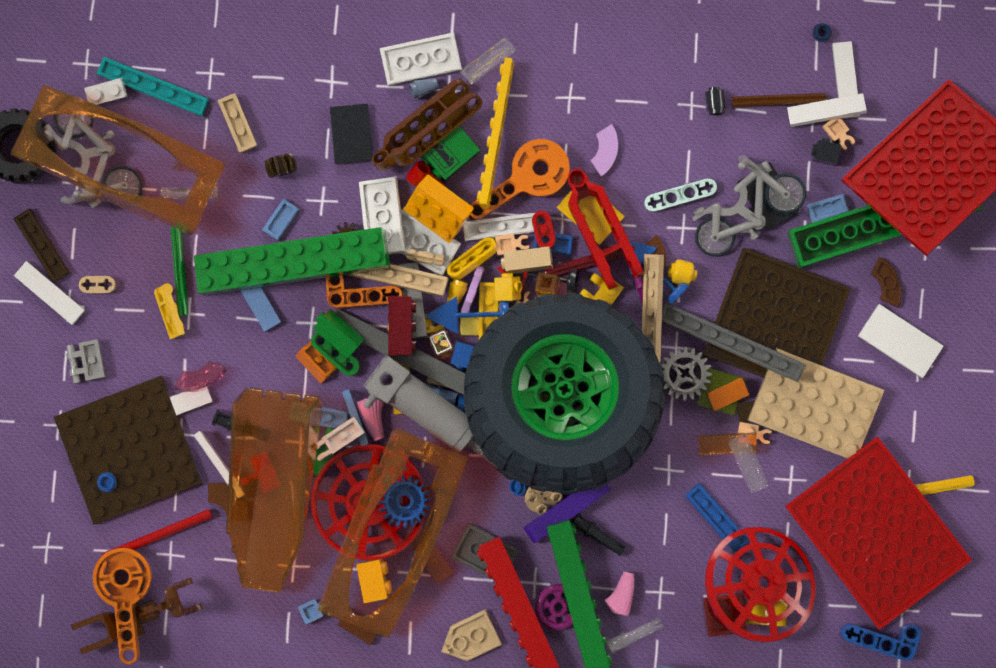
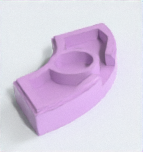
(606, 151)
(472, 290)

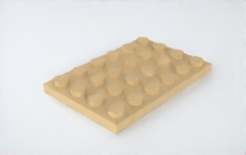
(819, 409)

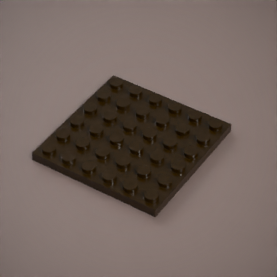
(779, 310)
(136, 441)

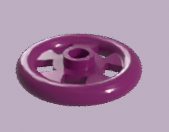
(542, 603)

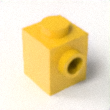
(507, 287)

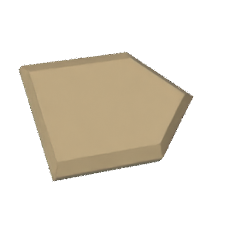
(471, 637)

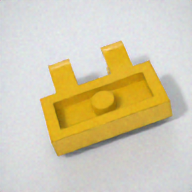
(603, 292)

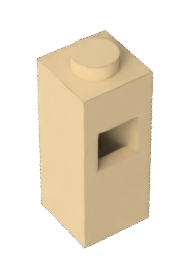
(527, 260)

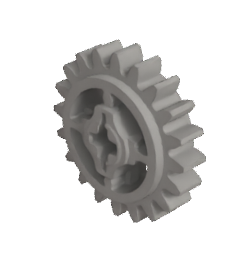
(698, 384)

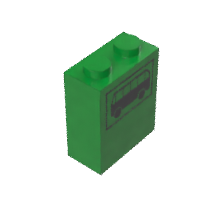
(451, 154)

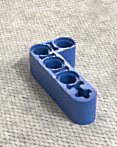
(878, 639)

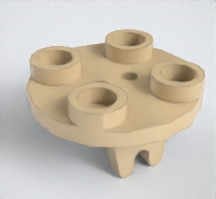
(541, 501)

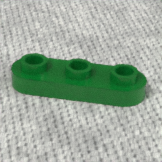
(339, 362)

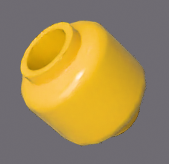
(682, 272)

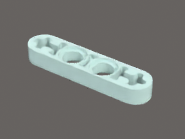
(679, 192)

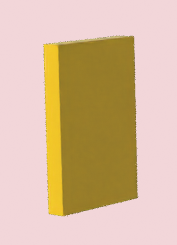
(594, 216)

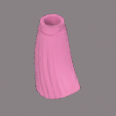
(372, 418)
(621, 599)

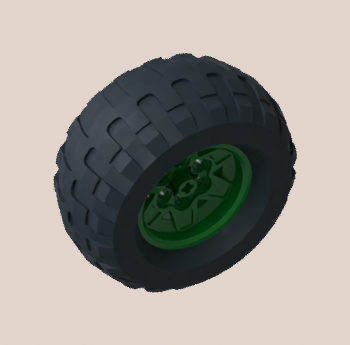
(547, 452)

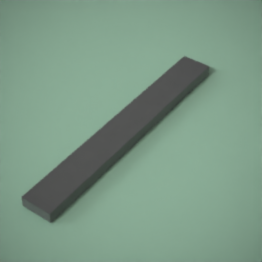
(732, 342)
(418, 360)

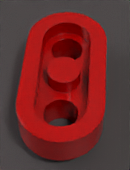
(542, 230)

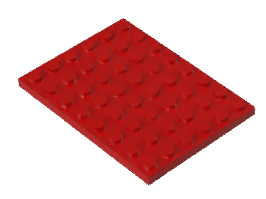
(931, 168)
(878, 533)

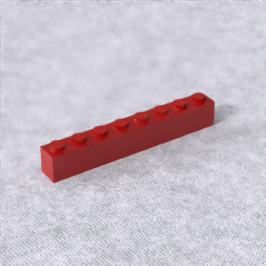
(516, 604)

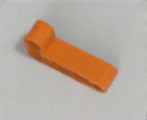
(364, 293)

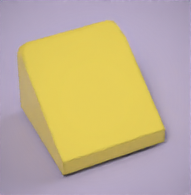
(469, 326)

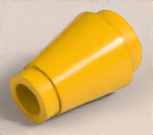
(457, 288)

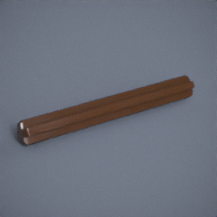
(776, 100)

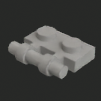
(91, 360)

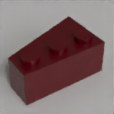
(401, 325)

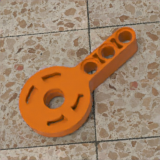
(524, 177)
(124, 596)

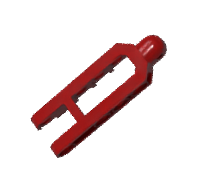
(581, 189)

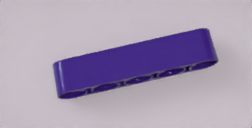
(563, 510)

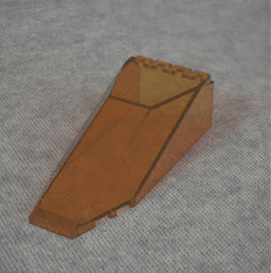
(270, 482)

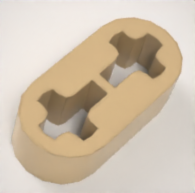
(97, 289)

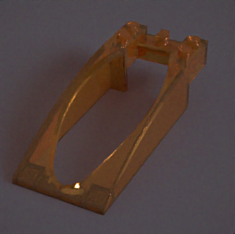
(184, 218)
(445, 484)

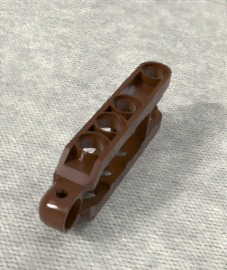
(446, 107)

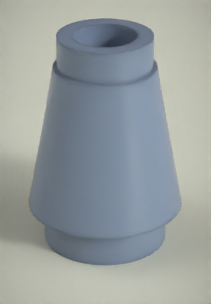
(420, 88)

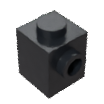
(826, 152)

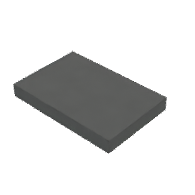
(468, 546)

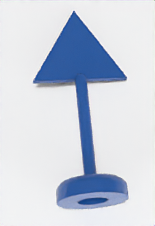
(642, 249)
(448, 315)

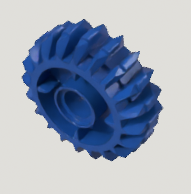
(415, 506)

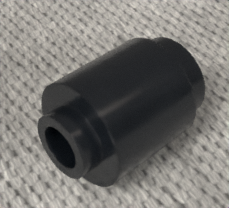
(715, 101)

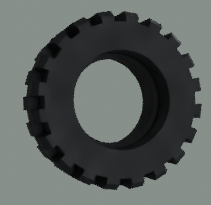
(22, 171)

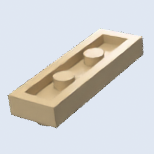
(237, 123)

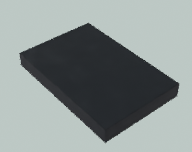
(351, 133)
(771, 216)

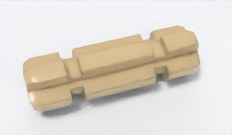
(425, 257)

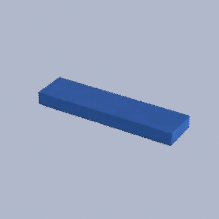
(715, 516)

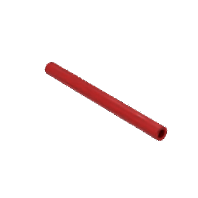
(166, 531)

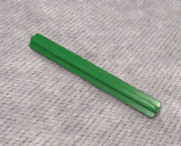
(179, 271)

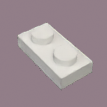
(106, 91)

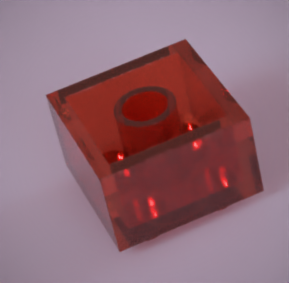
(712, 624)

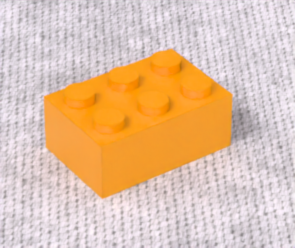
(438, 208)
(373, 580)

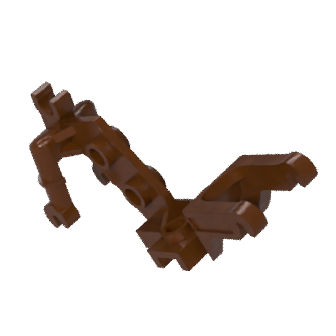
(144, 613)

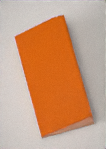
(315, 363)
(727, 394)

